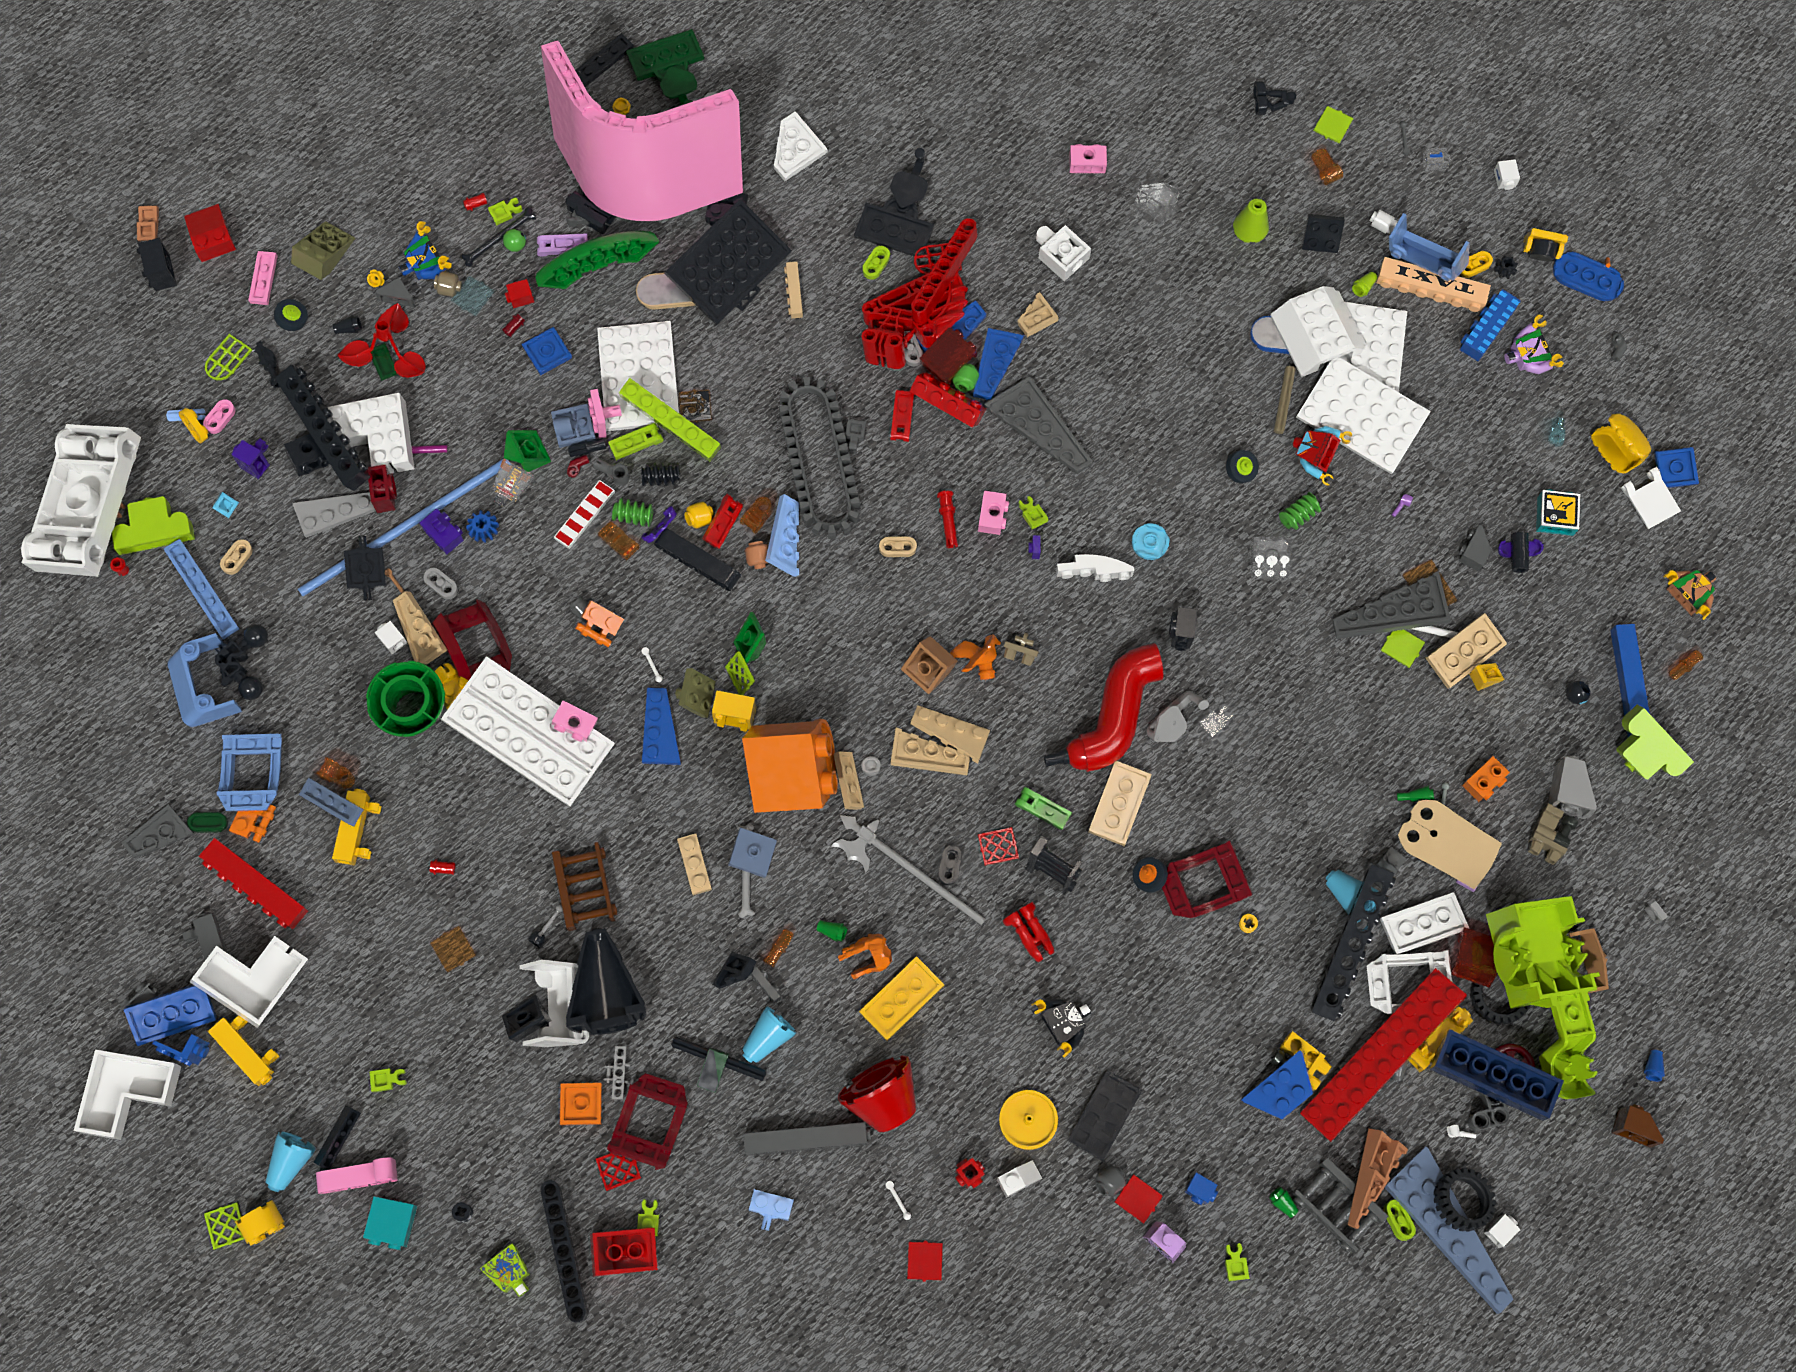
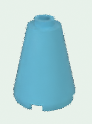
(1346, 889)
(767, 1035)
(287, 1160)

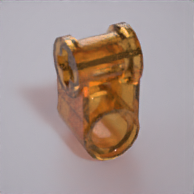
(754, 517)
(333, 772)

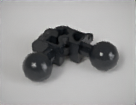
(248, 686)

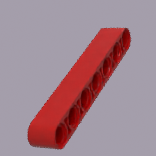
(944, 270)

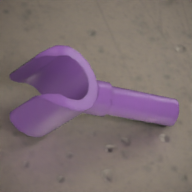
(1405, 500)

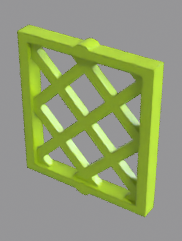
(732, 673)
(220, 1235)

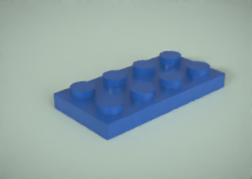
(169, 1014)

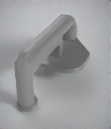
(1170, 722)

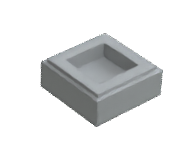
(1655, 912)

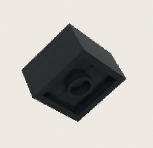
(157, 264)

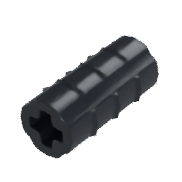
(1520, 552)

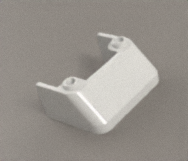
(559, 980)

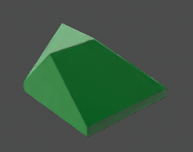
(526, 449)
(750, 639)

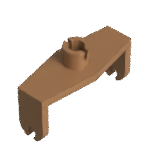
(1595, 959)

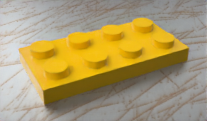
(901, 998)

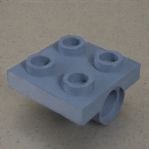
(573, 425)

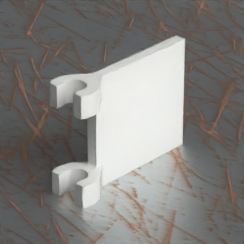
(1653, 500)

